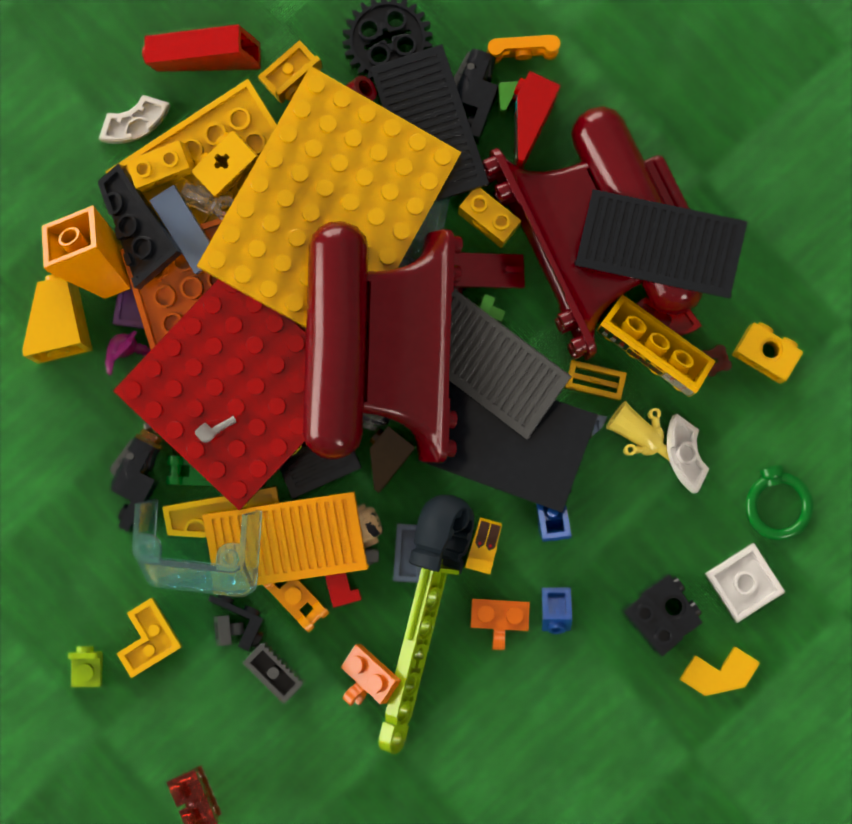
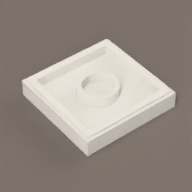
(744, 582)

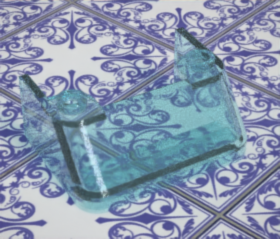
(231, 575)

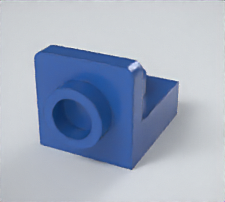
(556, 610)

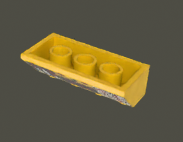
(656, 346)

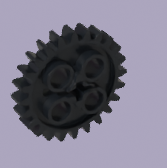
(378, 18)

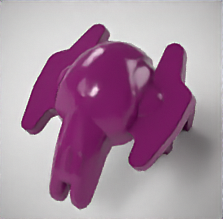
(123, 346)

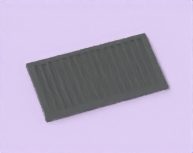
(501, 368)

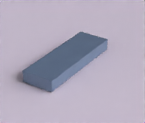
(181, 225)

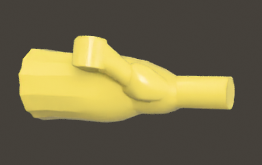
(637, 430)

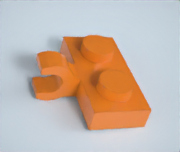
(499, 616)
(370, 677)

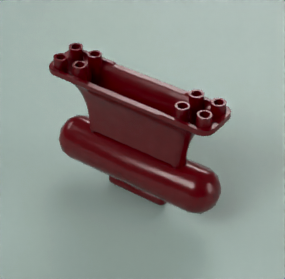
(555, 211)

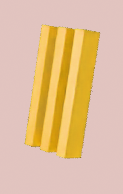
(594, 391)

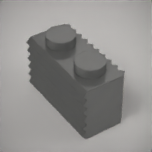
(274, 672)

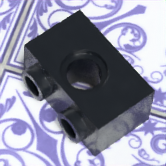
(666, 588)

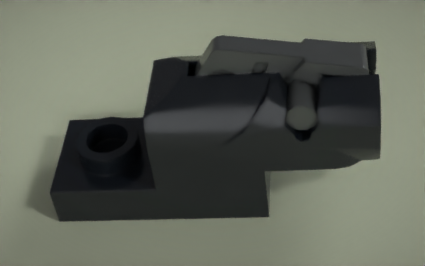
(477, 89)

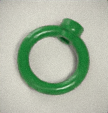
(773, 476)

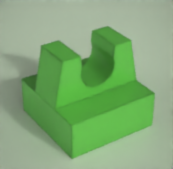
(486, 303)

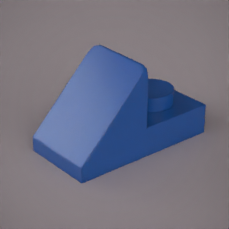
(553, 524)

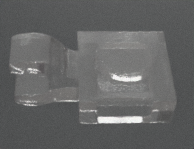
(202, 199)

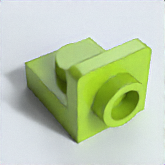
(86, 667)

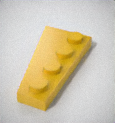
(187, 519)

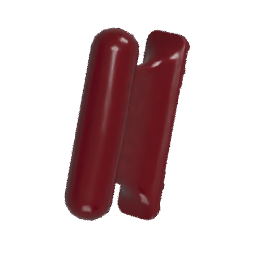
(378, 342)

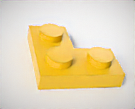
(156, 639)

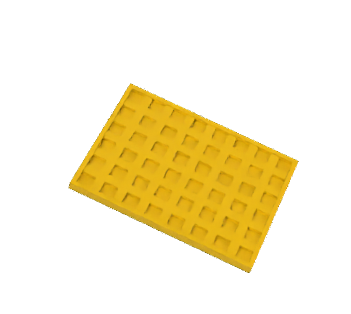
(324, 164)

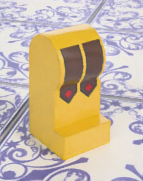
(483, 546)

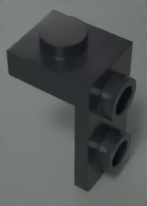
(252, 636)

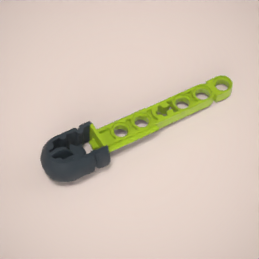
(440, 542)

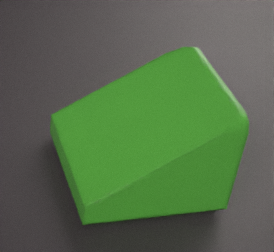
(505, 95)

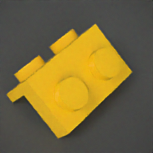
(288, 71)

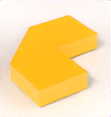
(732, 675)

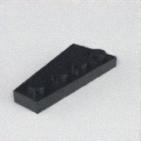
(141, 232)

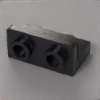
(652, 624)

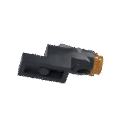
(131, 473)

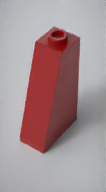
(202, 50)

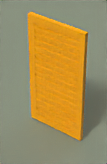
(297, 537)

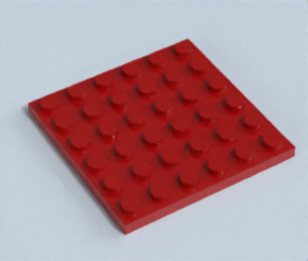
(219, 364)

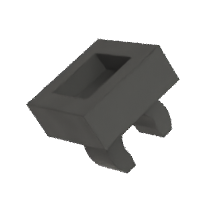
(225, 630)

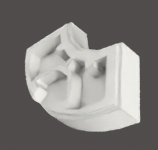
(134, 123)

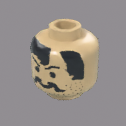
(370, 525)

